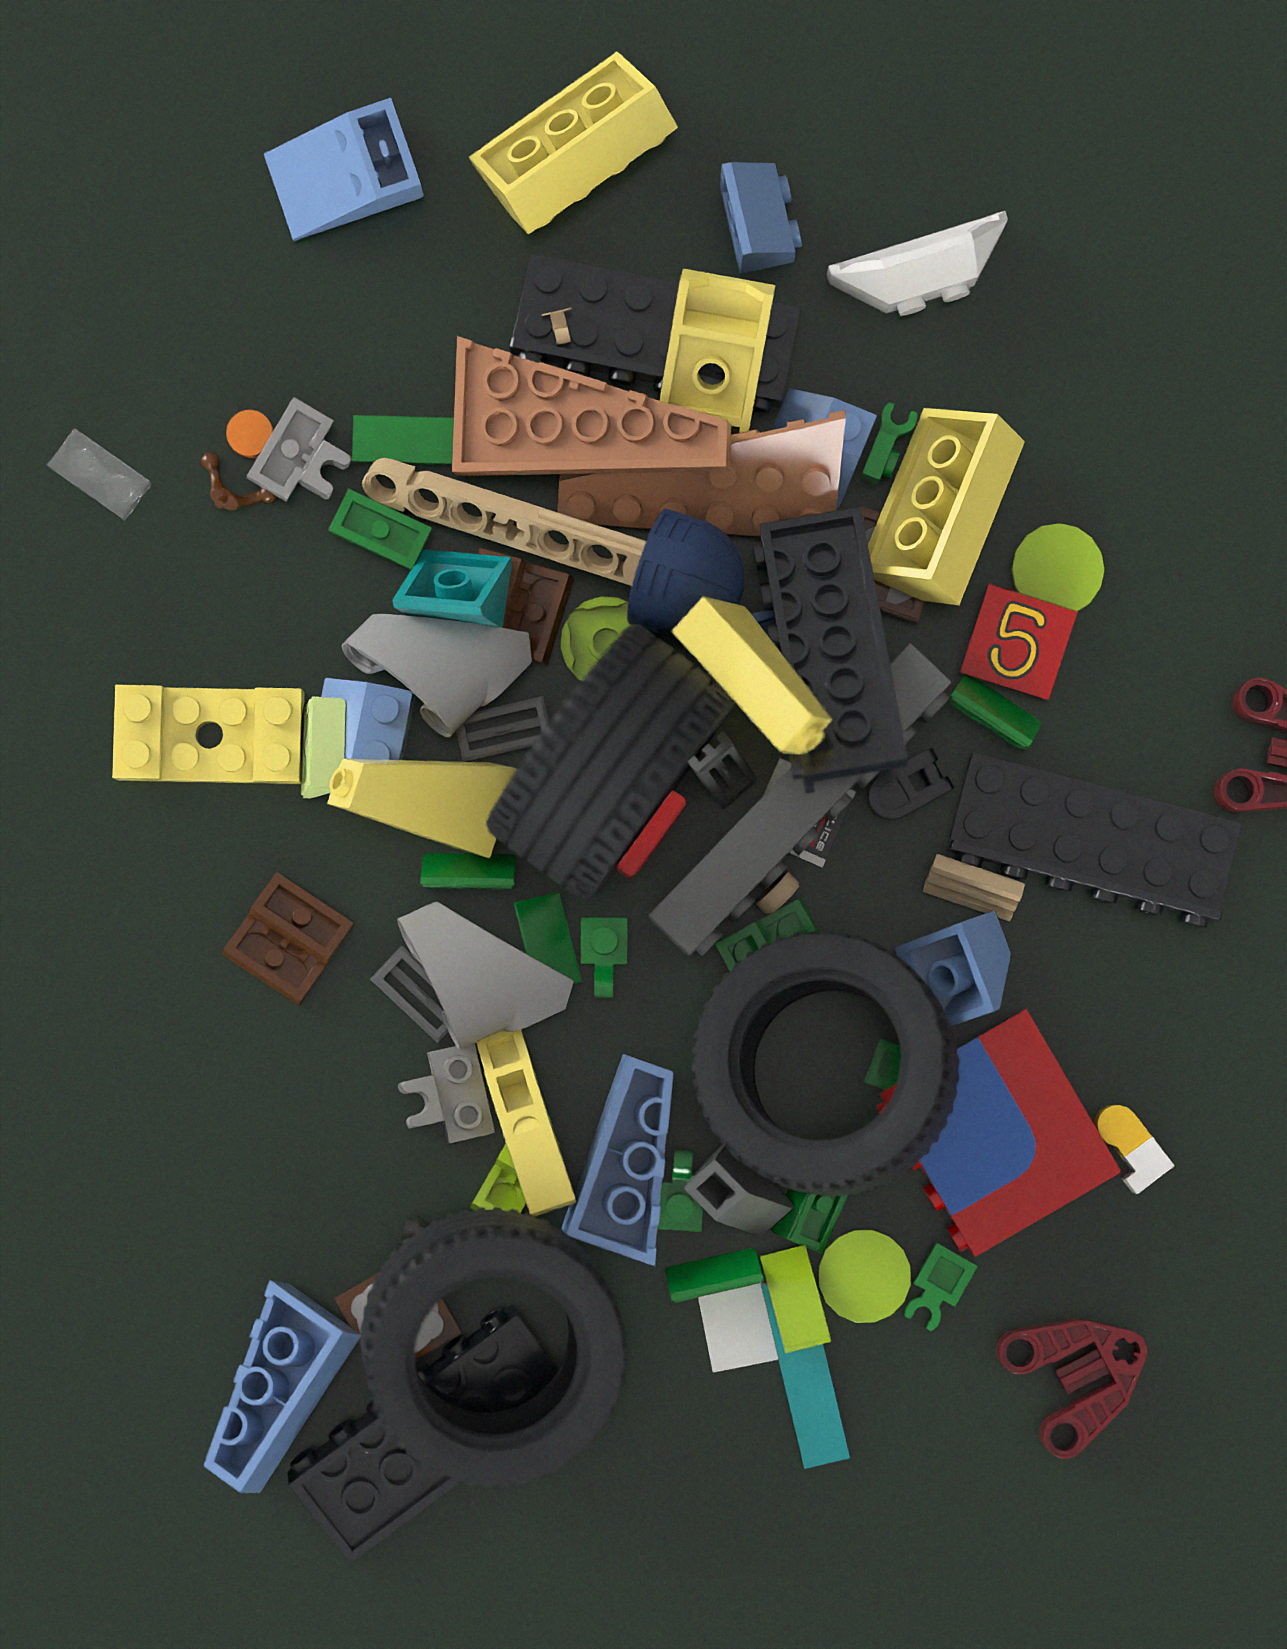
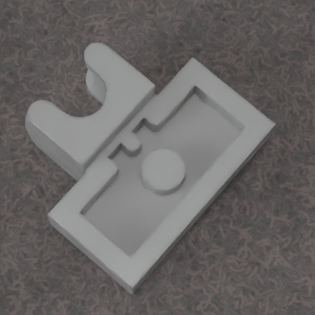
(298, 453)
(452, 1095)

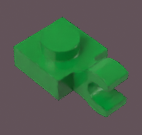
(882, 456)
(604, 946)
(678, 1207)

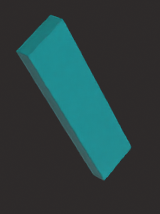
(810, 1398)

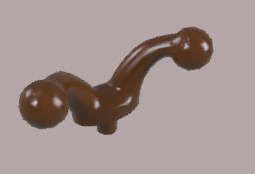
(224, 497)

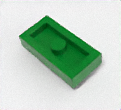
(380, 529)

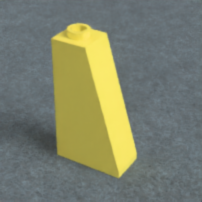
(754, 673)
(425, 797)

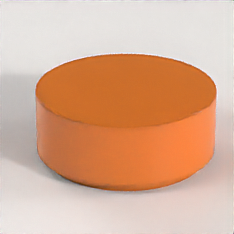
(248, 433)

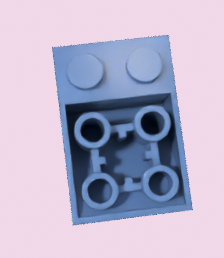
(344, 170)

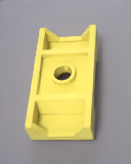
(720, 324)
(160, 729)

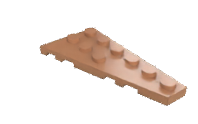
(549, 420)
(769, 480)

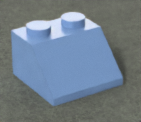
(758, 215)
(375, 718)

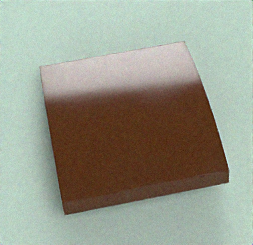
(535, 603)
(287, 938)

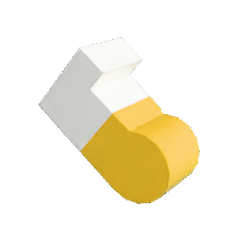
(1134, 1144)

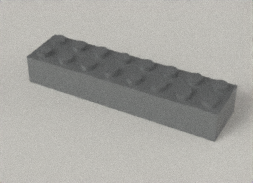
(781, 823)

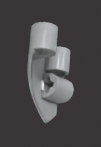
(441, 661)
(480, 977)

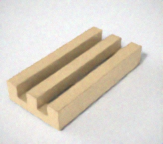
(973, 887)

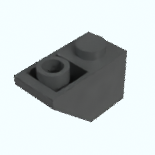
(737, 1193)

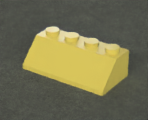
(574, 142)
(943, 503)

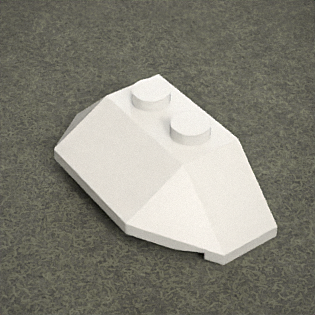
(921, 268)

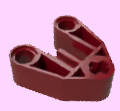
(1266, 789)
(1097, 1407)

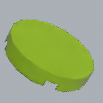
(1058, 566)
(591, 632)
(864, 1276)

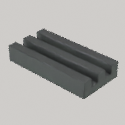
(500, 711)
(714, 759)
(391, 967)

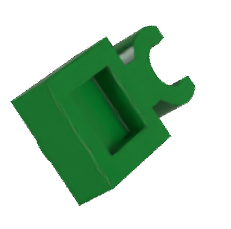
(943, 1279)

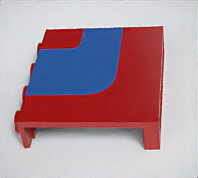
(1013, 1139)

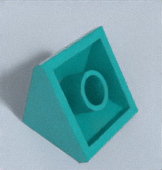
(456, 587)

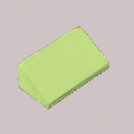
(322, 744)

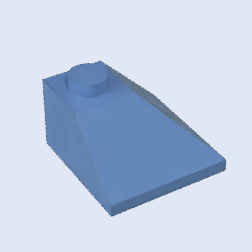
(815, 407)
(962, 966)

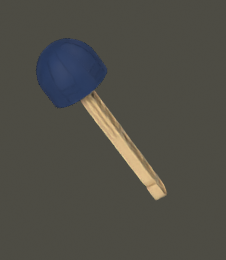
(667, 572)

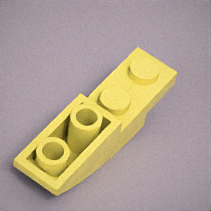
(525, 1122)

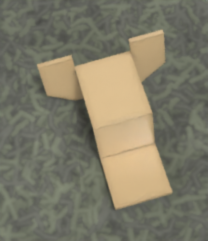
(559, 326)

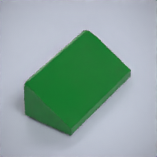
(995, 712)
(468, 871)
(547, 933)
(810, 1219)
(713, 1275)

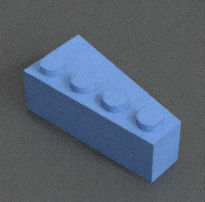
(625, 1165)
(284, 1375)

